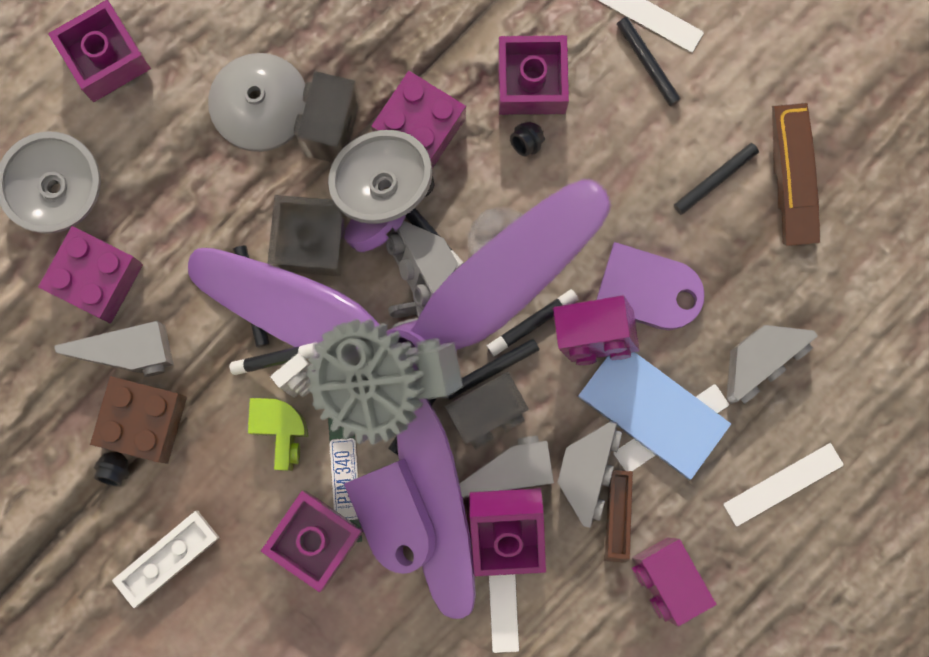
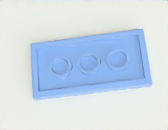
(655, 412)

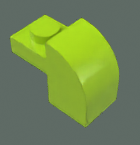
(281, 420)

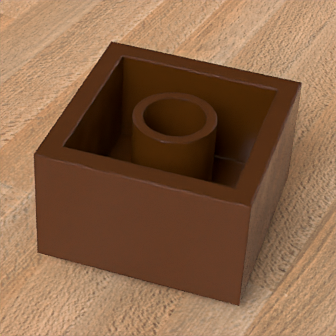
(138, 420)

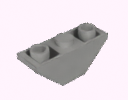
(422, 260)
(763, 357)
(586, 470)

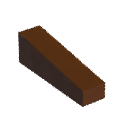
(619, 517)

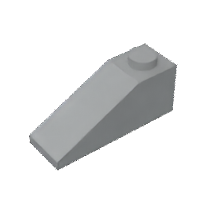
(134, 349)
(515, 468)

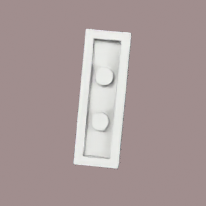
(293, 376)
(165, 559)

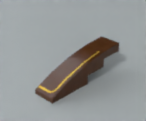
(796, 174)

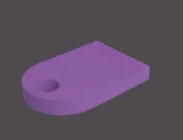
(651, 286)
(393, 516)

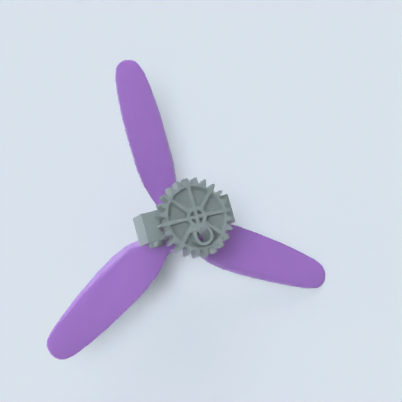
(381, 378)

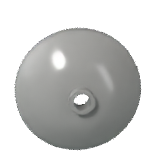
(263, 121)
(379, 162)
(31, 171)

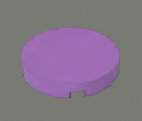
(369, 236)

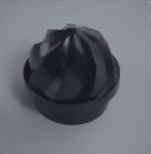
(527, 138)
(112, 469)

